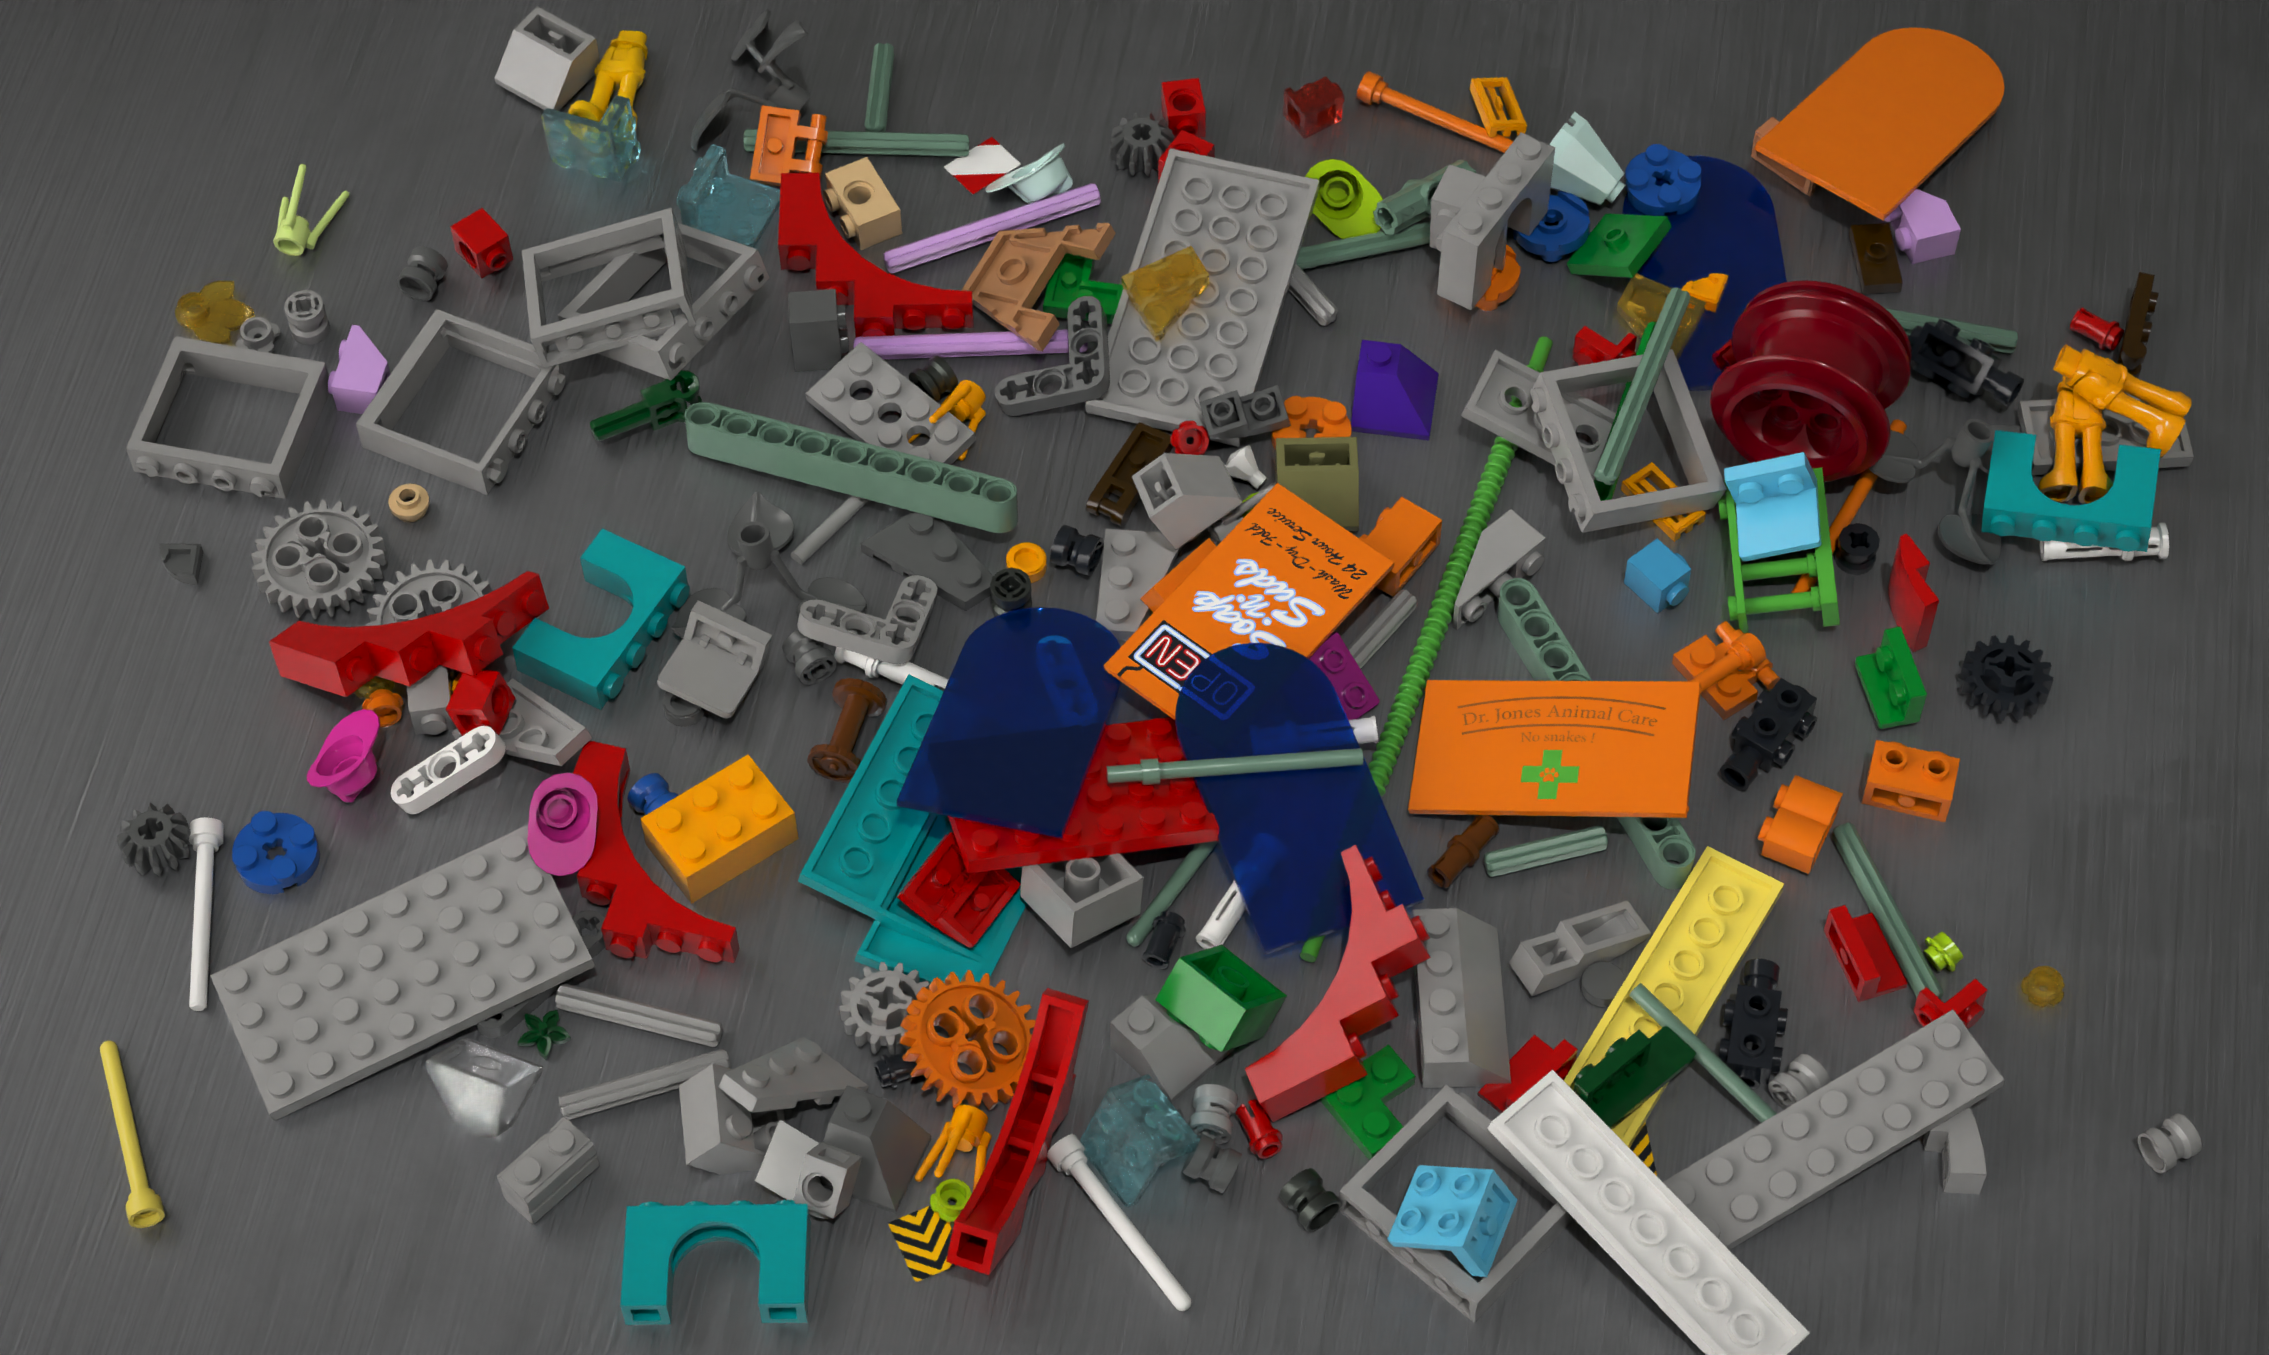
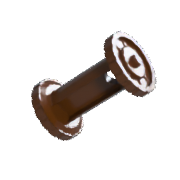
(858, 700)

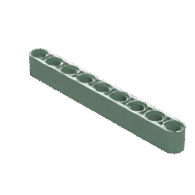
(852, 467)
(1555, 650)

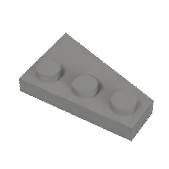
(1129, 569)
(539, 729)
(787, 1076)

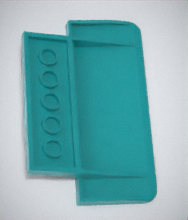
(878, 847)

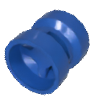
(650, 793)

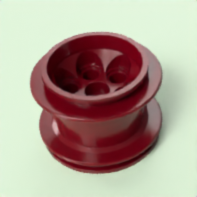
(1813, 377)

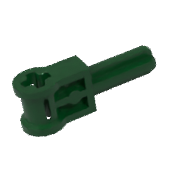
(659, 406)

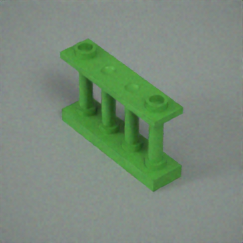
(1816, 564)

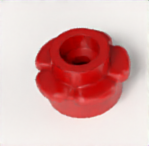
(1198, 434)

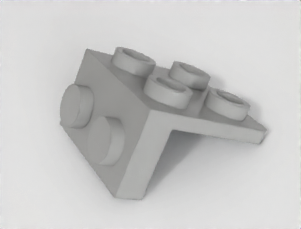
(715, 660)

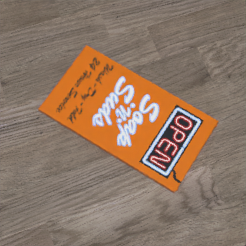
(1272, 580)

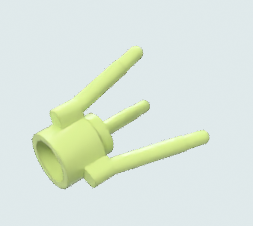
(293, 230)

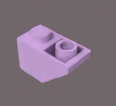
(1925, 227)
(359, 373)

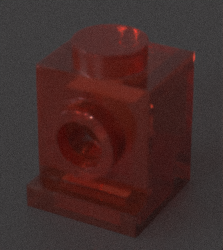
(1313, 106)

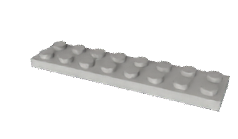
(1837, 1131)

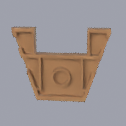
(1020, 267)

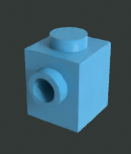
(1658, 576)

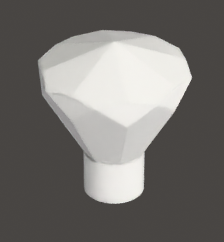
(1243, 466)

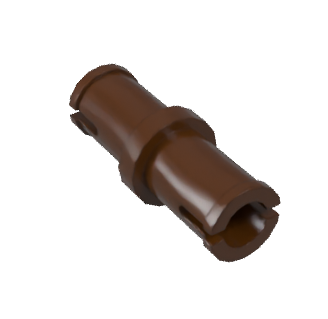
(1463, 850)

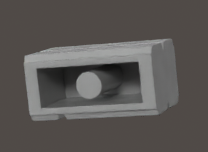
(548, 1170)

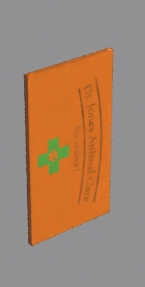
(1556, 748)

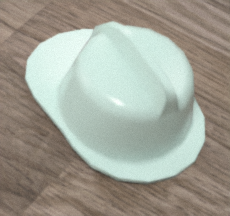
(1038, 179)

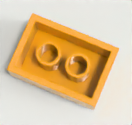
(719, 828)

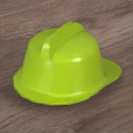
(1344, 199)

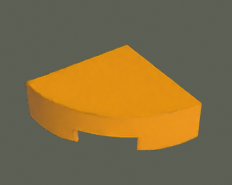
(1708, 289)

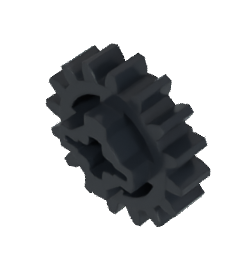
(2006, 677)

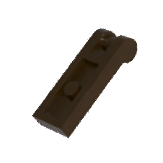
(2137, 329)
(1138, 451)

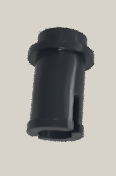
(1167, 930)
(893, 1069)

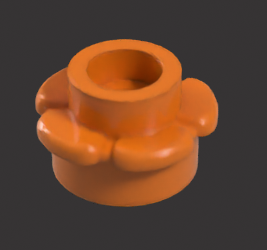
(385, 705)

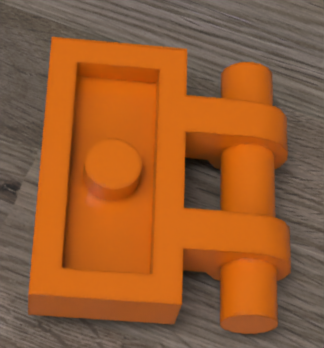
(777, 143)
(1736, 688)

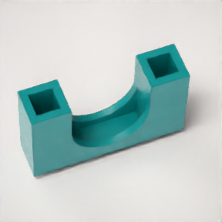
(2115, 521)
(597, 666)
(664, 1234)

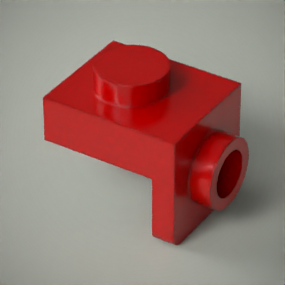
(1593, 348)
(1965, 1003)

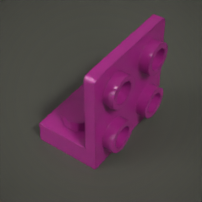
(1346, 677)

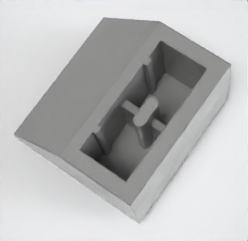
(547, 60)
(1448, 199)
(1186, 494)
(719, 1130)

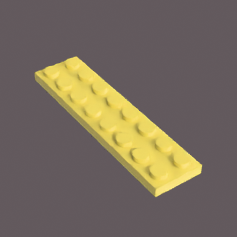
(1687, 960)

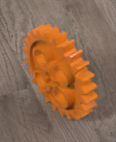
(938, 1056)

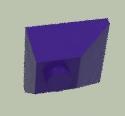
(1393, 392)

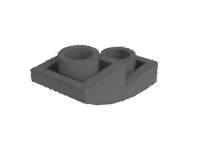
(1244, 416)

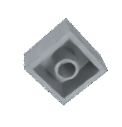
(1083, 895)

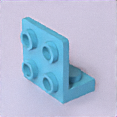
(1775, 506)
(1455, 1213)

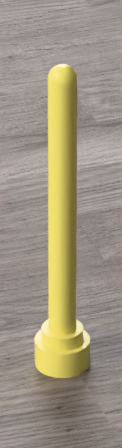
(143, 1205)

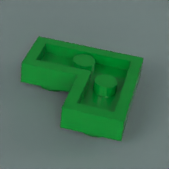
(1073, 281)
(1362, 1106)

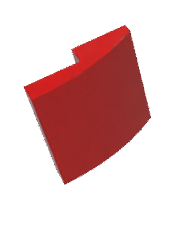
(1910, 596)
(953, 899)

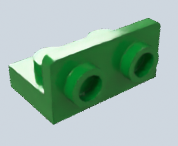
(1892, 681)

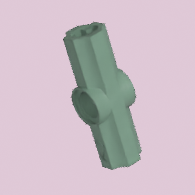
(1411, 202)

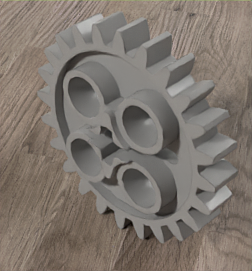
(319, 559)
(434, 582)

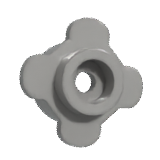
(258, 334)

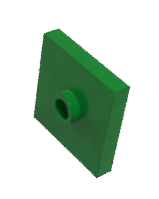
(1619, 245)

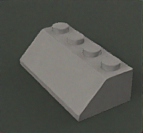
(1460, 1002)

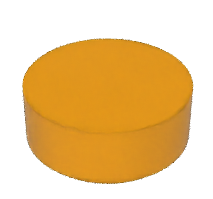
(1029, 559)

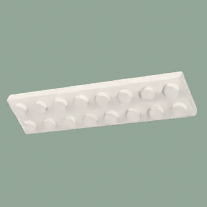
(1643, 1224)

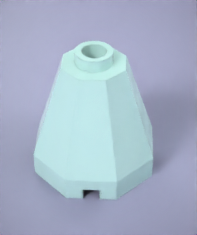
(1584, 164)

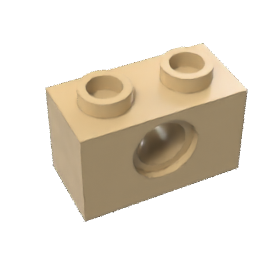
(862, 203)

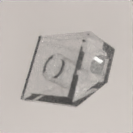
(483, 1085)

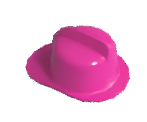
(347, 756)
(562, 823)

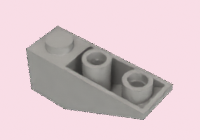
(1503, 552)

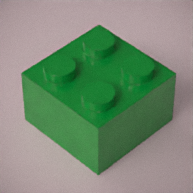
(1220, 998)

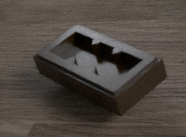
(1875, 258)

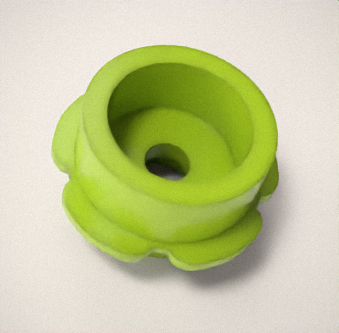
(1942, 952)
(950, 1190)

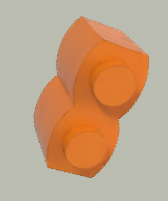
(1800, 824)

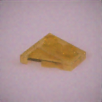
(1166, 288)
(1643, 304)

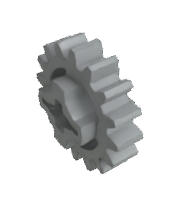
(882, 1003)

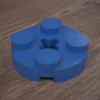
(1662, 164)
(1564, 238)
(272, 831)

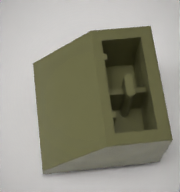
(1322, 474)

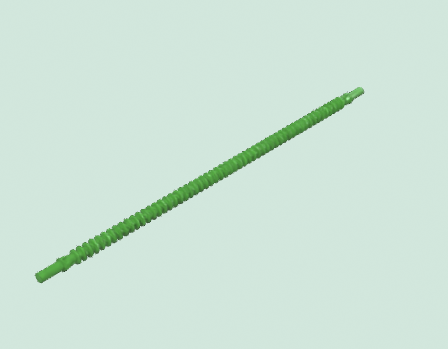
(1440, 614)

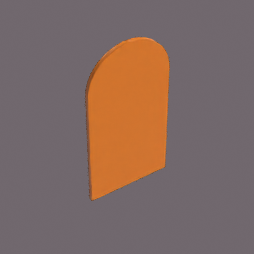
(1888, 117)

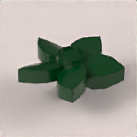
(543, 1033)

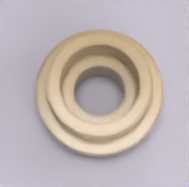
(411, 510)

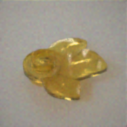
(213, 312)

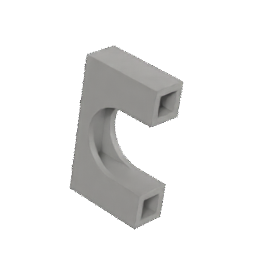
(1510, 193)

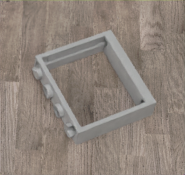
(712, 310)
(614, 324)
(239, 366)
(413, 370)
(1682, 421)
(1429, 1264)

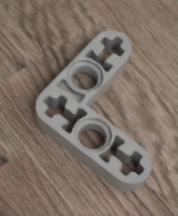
(819, 618)

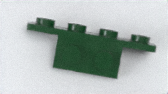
(1632, 1073)

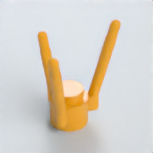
(964, 404)
(961, 1133)

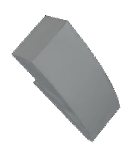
(1576, 944)
(1961, 1153)

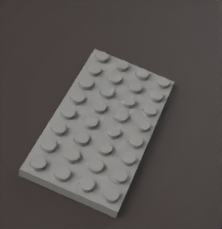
(1248, 236)
(400, 973)

